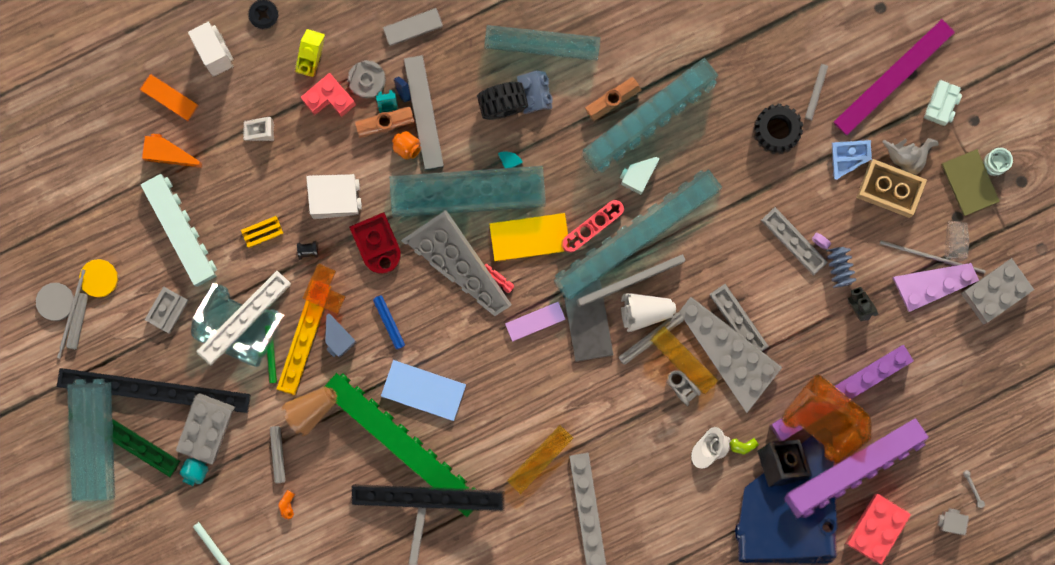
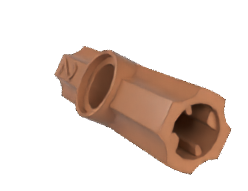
(622, 92)
(372, 125)

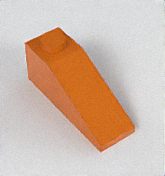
(163, 151)

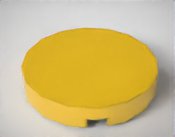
(99, 278)

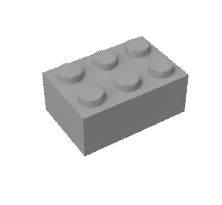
(997, 291)
(205, 428)

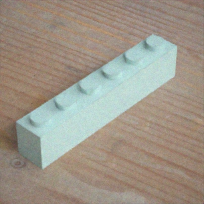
(178, 229)

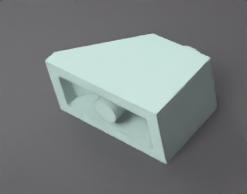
(638, 174)

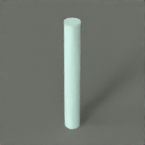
(210, 544)

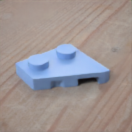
(849, 156)

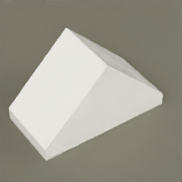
(259, 129)

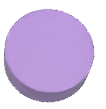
(821, 241)

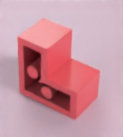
(327, 92)

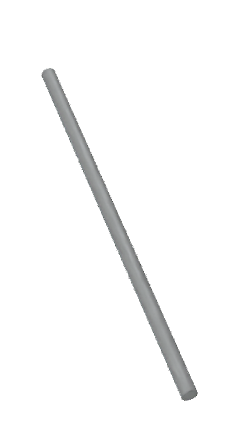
(927, 255)

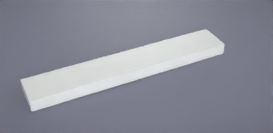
(243, 318)

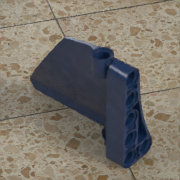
(771, 530)

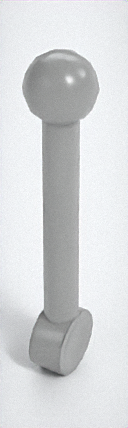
(980, 503)

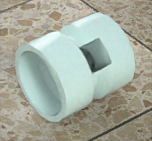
(998, 161)

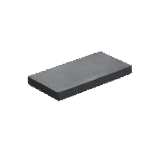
(589, 326)

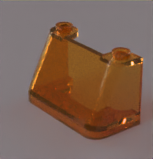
(829, 418)

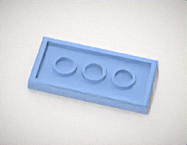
(423, 390)

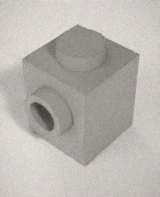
(953, 522)

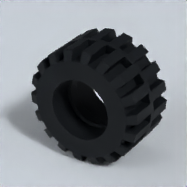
(502, 100)
(782, 113)

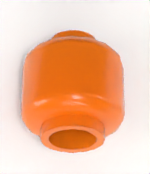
(406, 145)

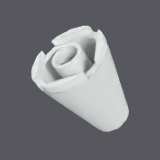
(645, 310)

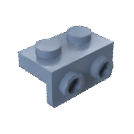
(536, 91)

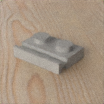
(166, 310)

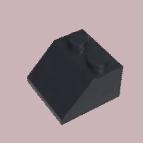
(783, 462)

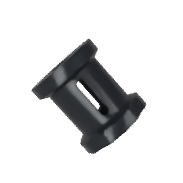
(307, 250)

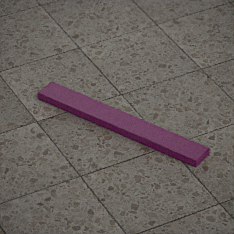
(893, 77)

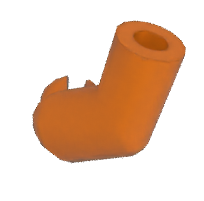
(285, 506)

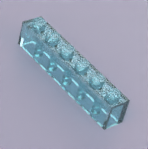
(542, 42)

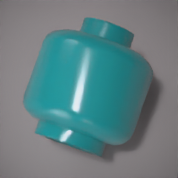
(193, 471)

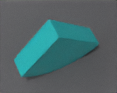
(509, 159)

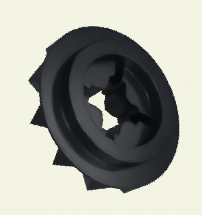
(262, 5)

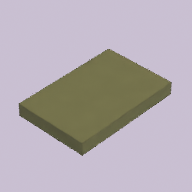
(970, 182)

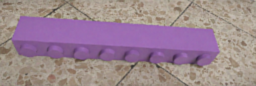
(858, 382)
(856, 468)

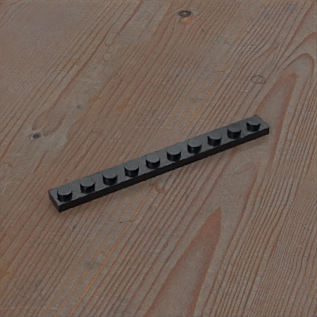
(155, 390)

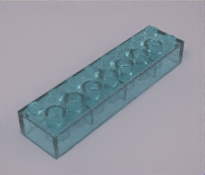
(650, 115)
(467, 191)

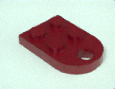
(376, 242)

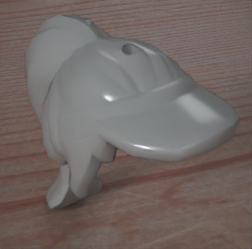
(910, 158)

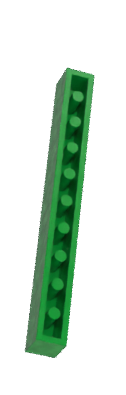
(394, 436)

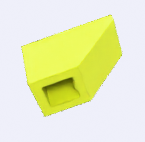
(309, 52)

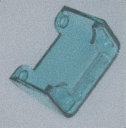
(217, 309)

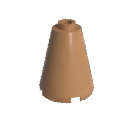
(309, 409)

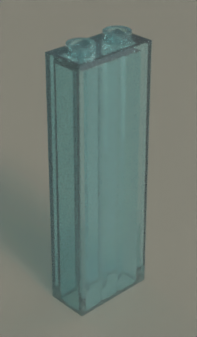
(91, 440)

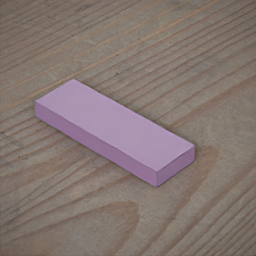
(535, 321)

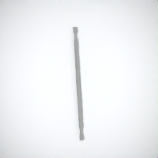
(71, 313)

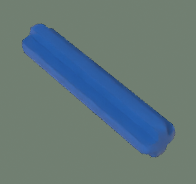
(388, 322)

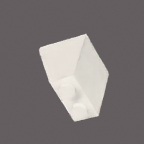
(333, 196)

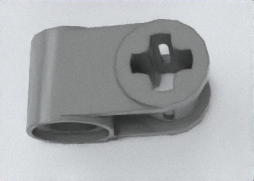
(683, 387)

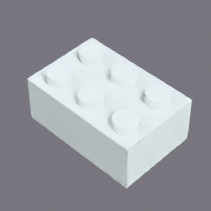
(211, 48)

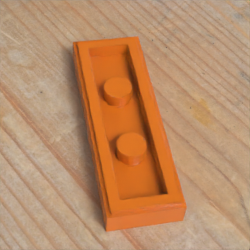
(169, 97)

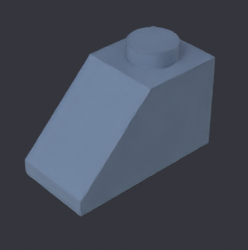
(337, 338)

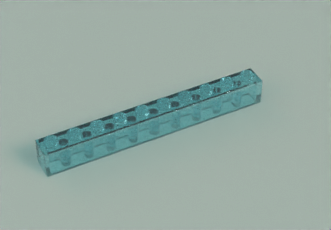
(637, 235)

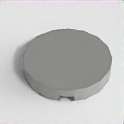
(366, 79)
(54, 301)

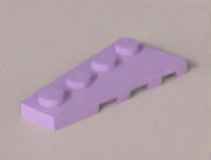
(930, 285)

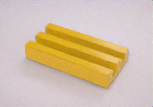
(246, 237)

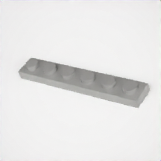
(587, 509)

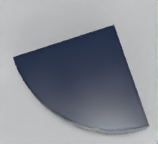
(402, 88)

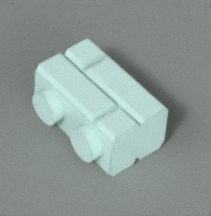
(942, 103)

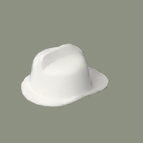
(710, 447)

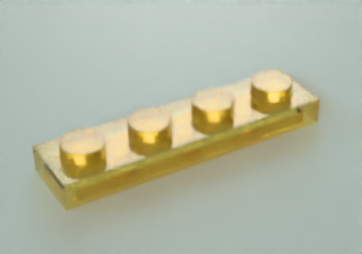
(683, 360)
(540, 459)

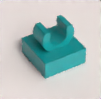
(386, 102)

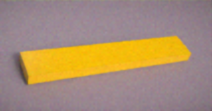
(300, 348)

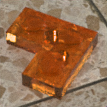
(319, 292)

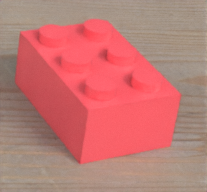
(877, 529)

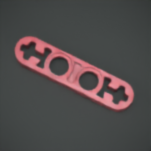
(592, 226)

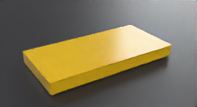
(528, 237)

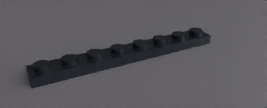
(428, 497)

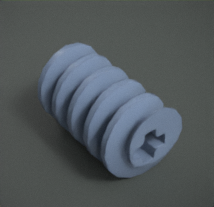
(841, 266)

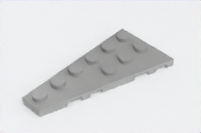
(453, 256)
(739, 361)

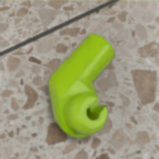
(743, 448)

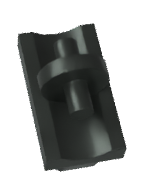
(862, 304)

